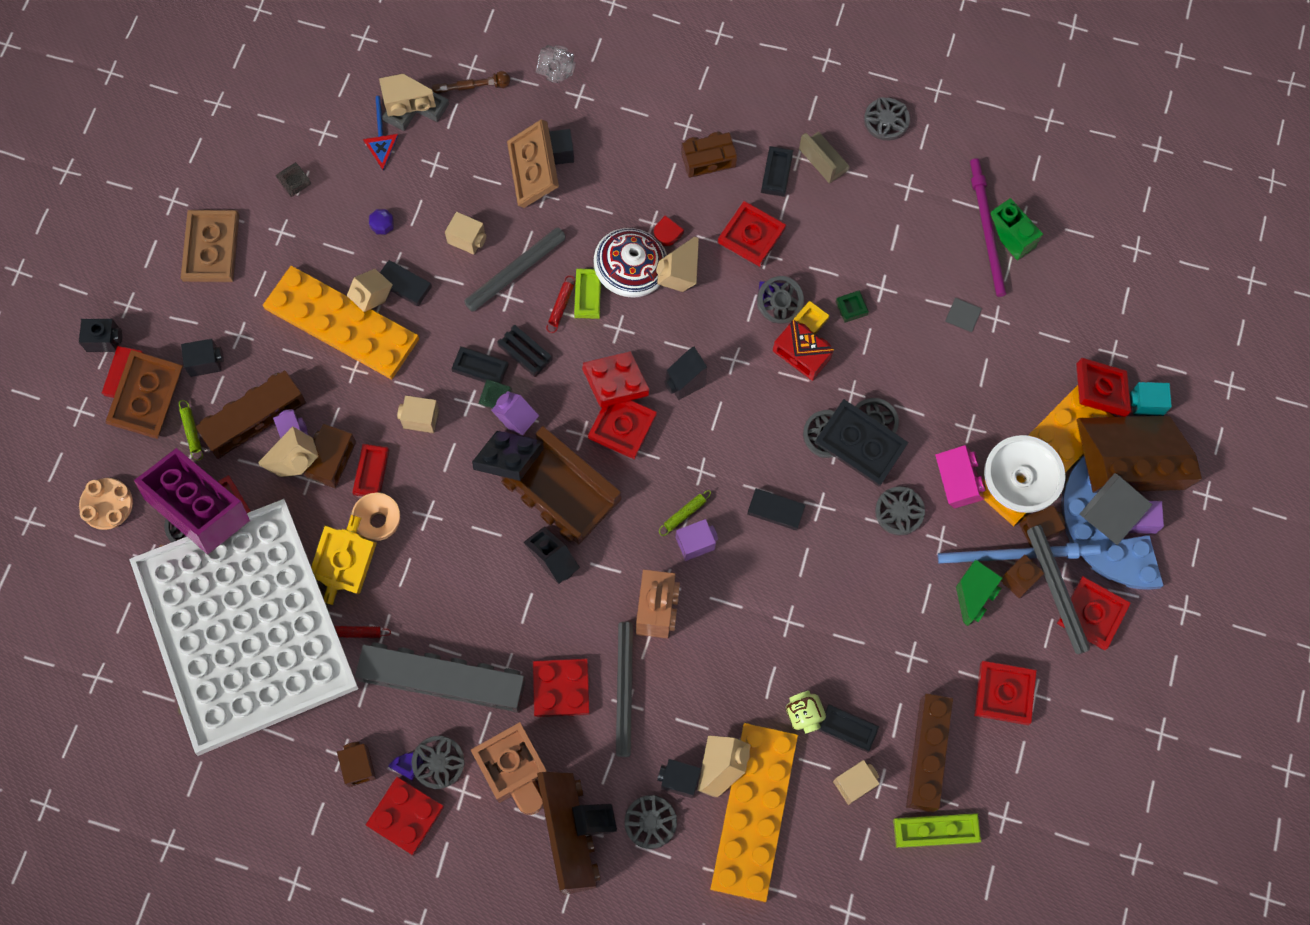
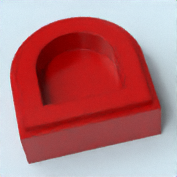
(667, 231)

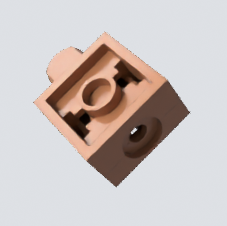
(655, 608)
(512, 768)

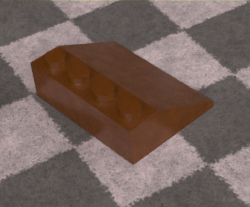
(1141, 450)
(569, 851)

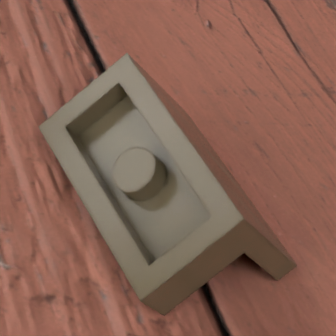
(823, 156)

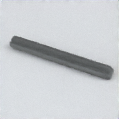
(514, 269)
(1058, 589)
(624, 689)

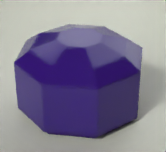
(381, 221)

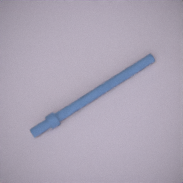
(1071, 551)

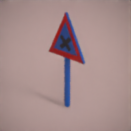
(382, 145)

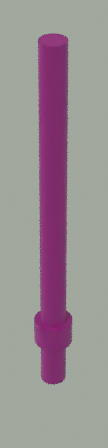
(979, 184)

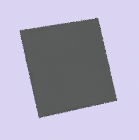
(963, 314)

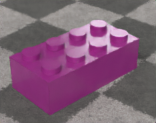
(192, 500)

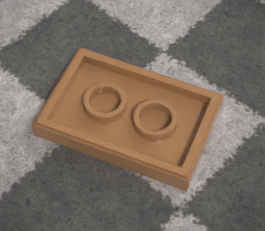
(532, 163)
(210, 246)

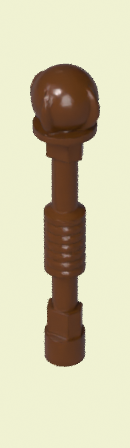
(500, 80)

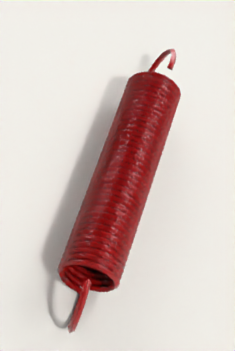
(560, 304)
(359, 631)

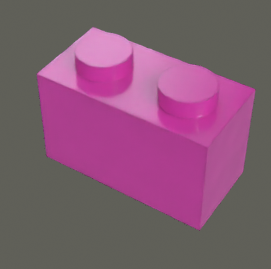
(960, 476)

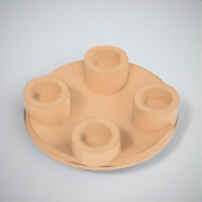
(105, 503)

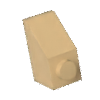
(679, 267)
(290, 454)
(722, 764)

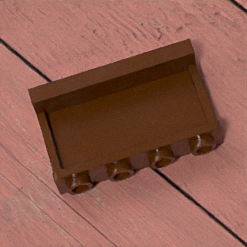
(565, 489)

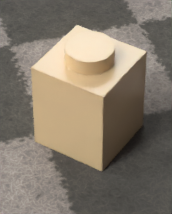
(465, 233)
(369, 290)
(418, 414)
(857, 781)

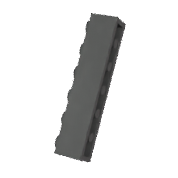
(440, 678)

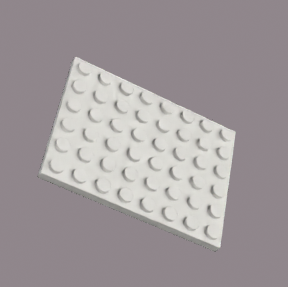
(242, 629)

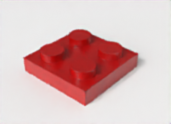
(751, 233)
(615, 379)
(1103, 387)
(623, 427)
(1097, 611)
(561, 688)
(1005, 693)
(404, 816)

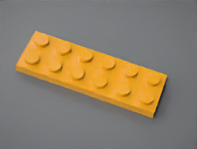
(341, 322)
(1062, 434)
(754, 815)

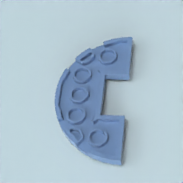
(1127, 563)

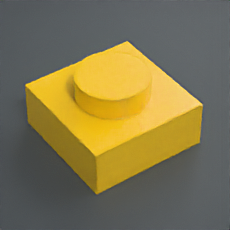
(812, 317)

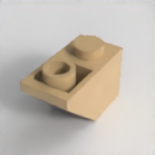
(405, 95)

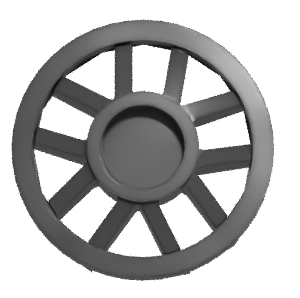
(650, 822)

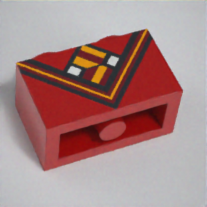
(803, 349)

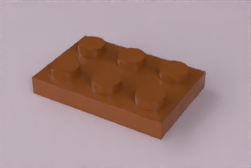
(144, 394)

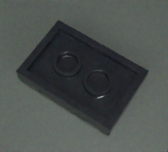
(861, 442)

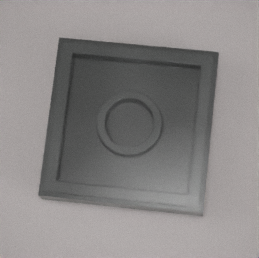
(1115, 509)

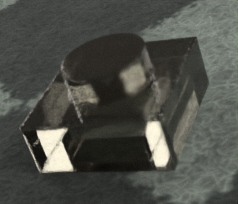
(293, 179)

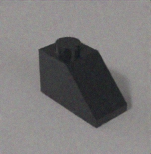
(686, 374)
(552, 555)

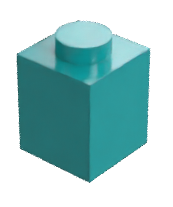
(1150, 399)

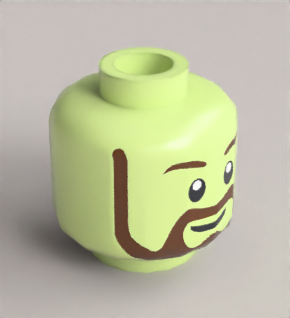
(805, 711)

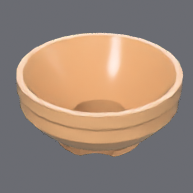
(372, 505)

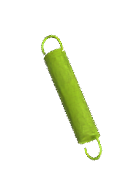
(190, 430)
(684, 512)

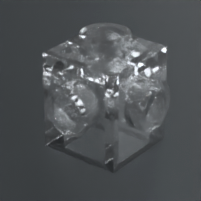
(555, 63)

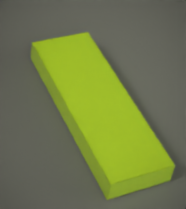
(936, 830)

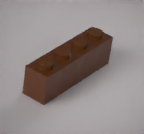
(249, 414)
(929, 753)

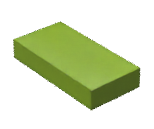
(587, 294)

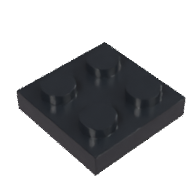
(508, 455)

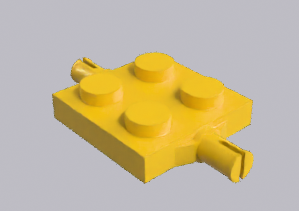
(342, 559)

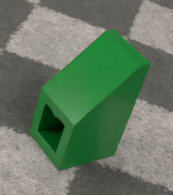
(1015, 229)
(975, 589)

